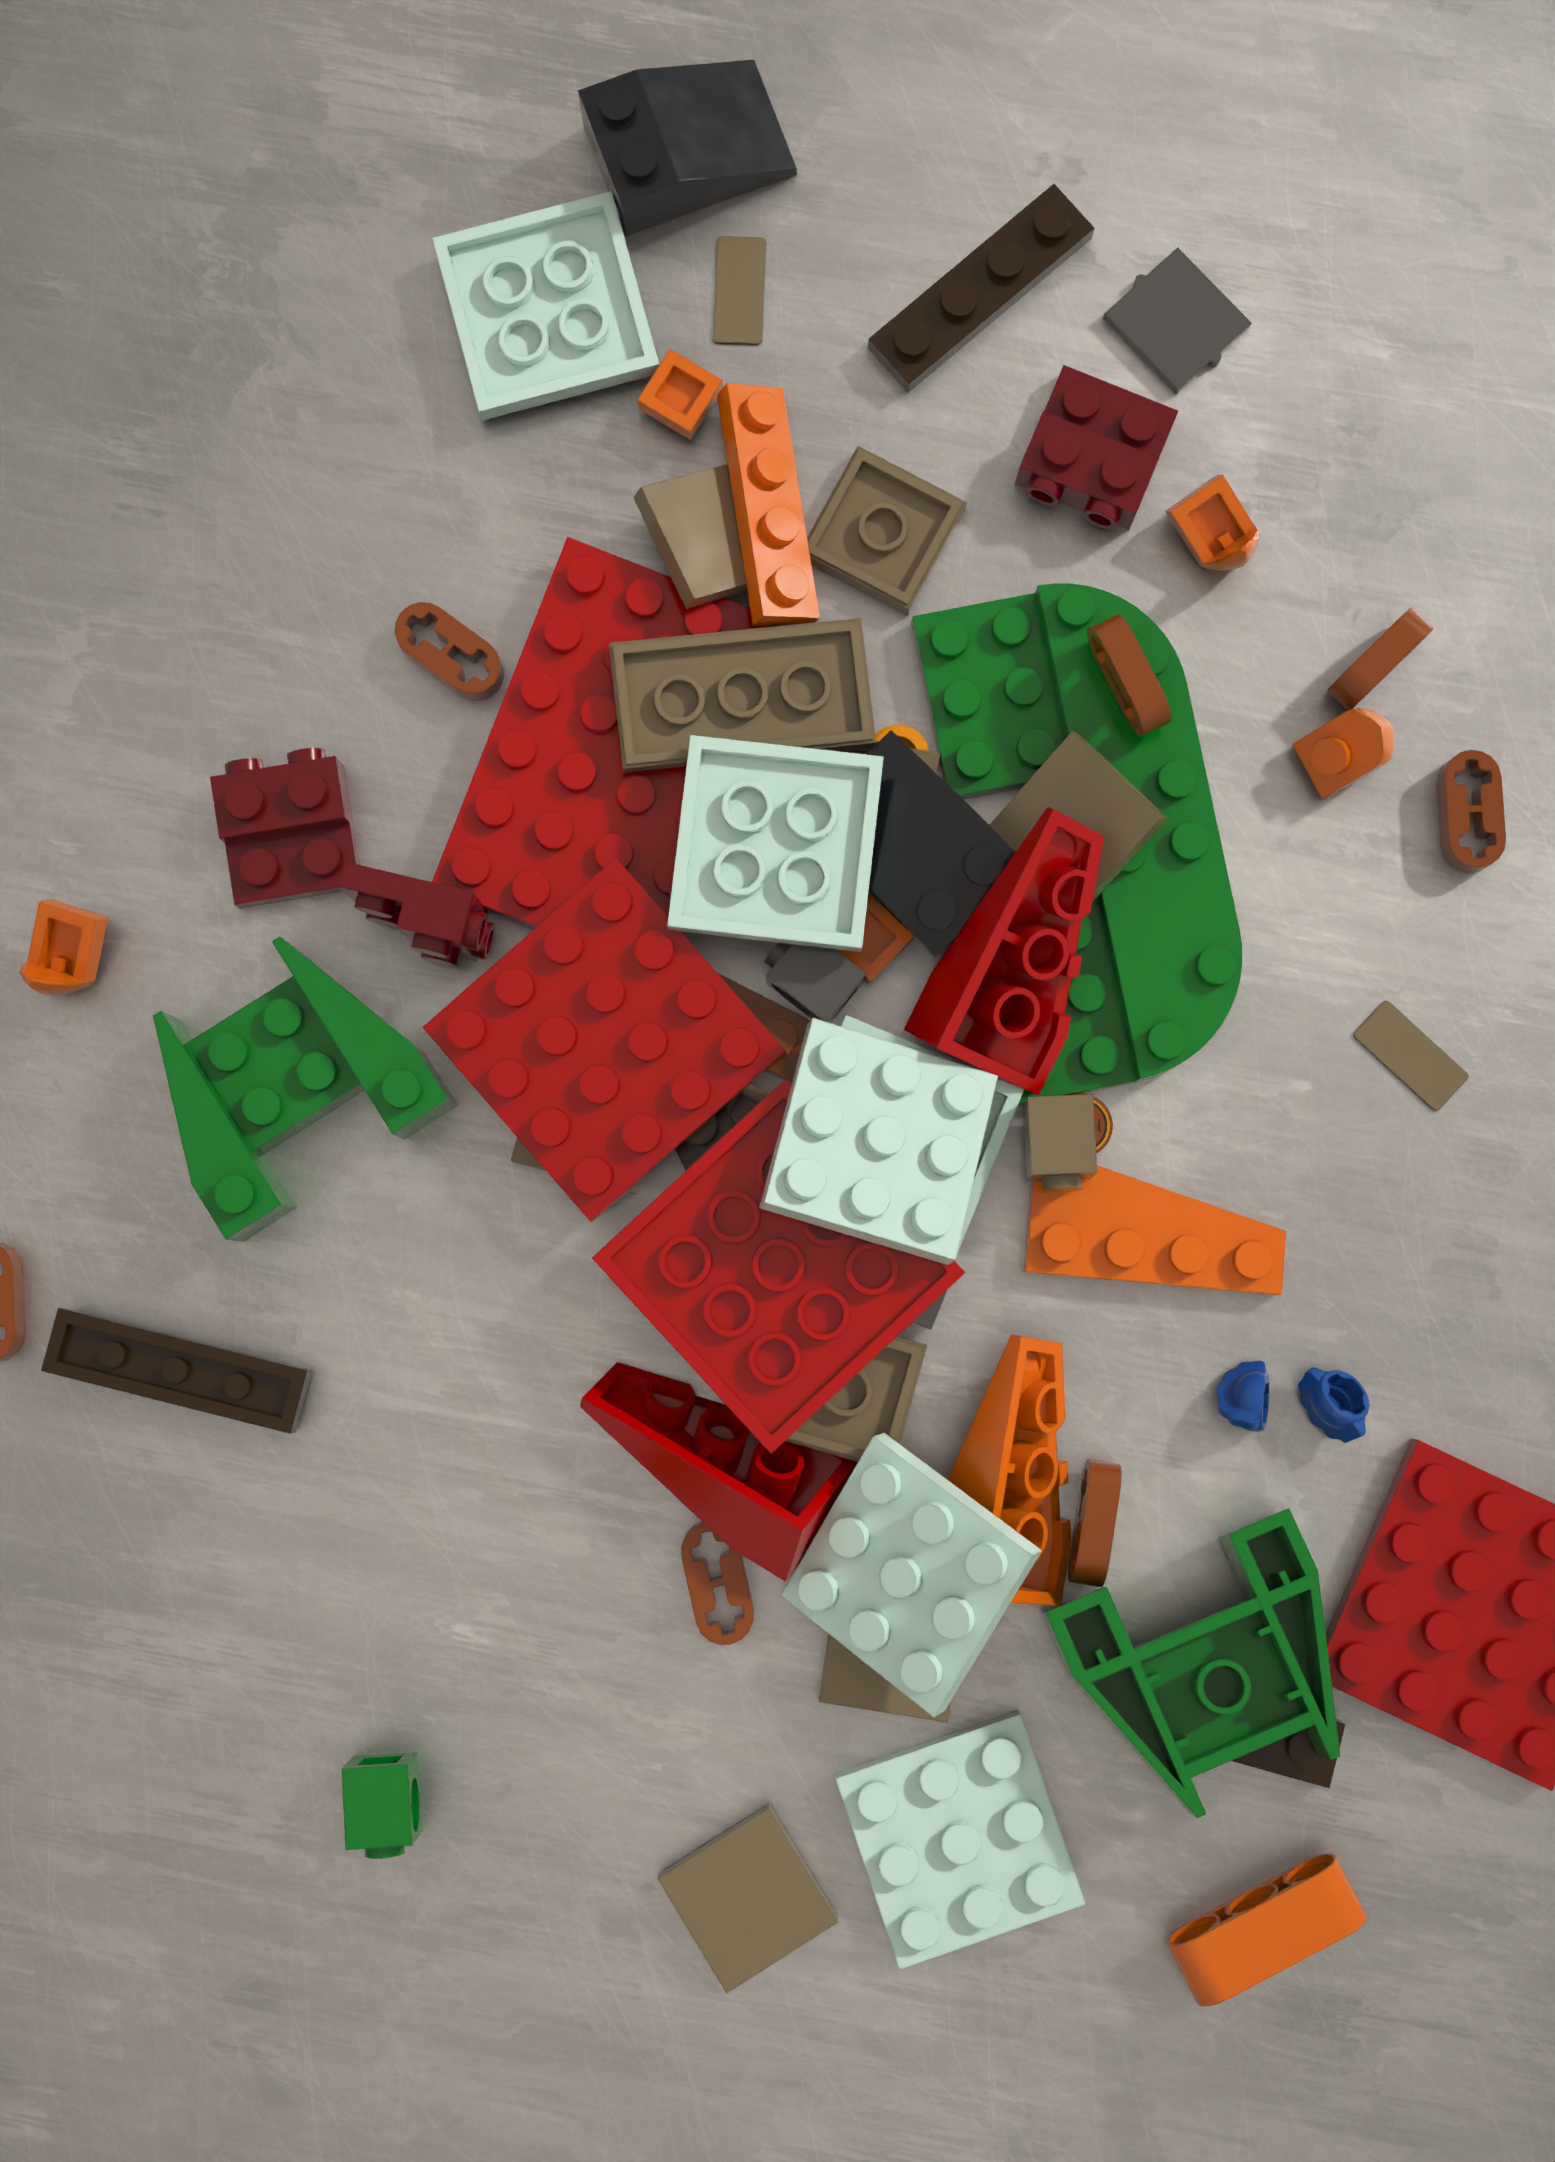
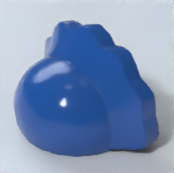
(1245, 1396)
(1335, 1403)

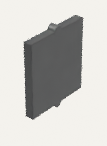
(1177, 320)

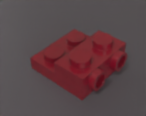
(1095, 449)
(285, 827)
(435, 917)

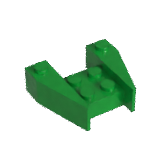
(277, 1073)
(1221, 1679)

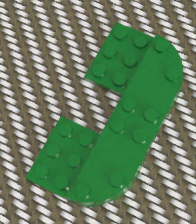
(1165, 932)

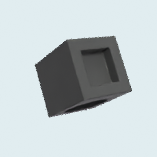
(813, 979)

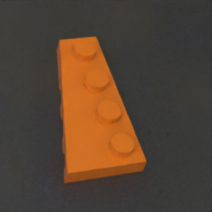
(1149, 1236)

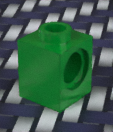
(381, 1803)

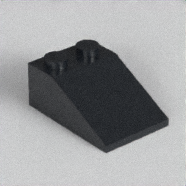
(683, 139)
(929, 849)

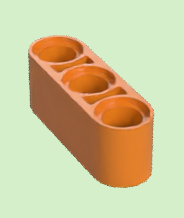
(1266, 1930)

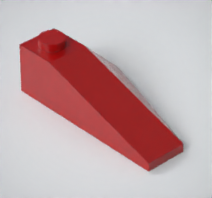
(1010, 969)
(717, 1468)

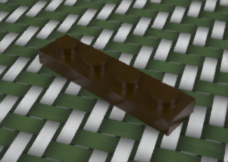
(980, 288)
(176, 1370)

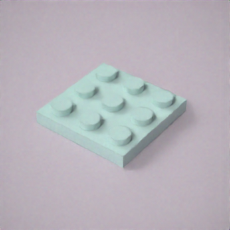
(546, 305)
(775, 843)
(879, 1142)
(910, 1573)
(959, 1839)

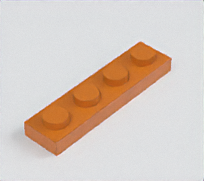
(767, 505)

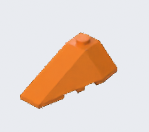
(1013, 1460)

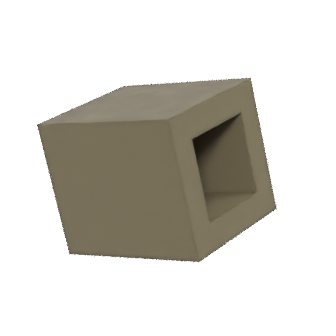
(1060, 1141)

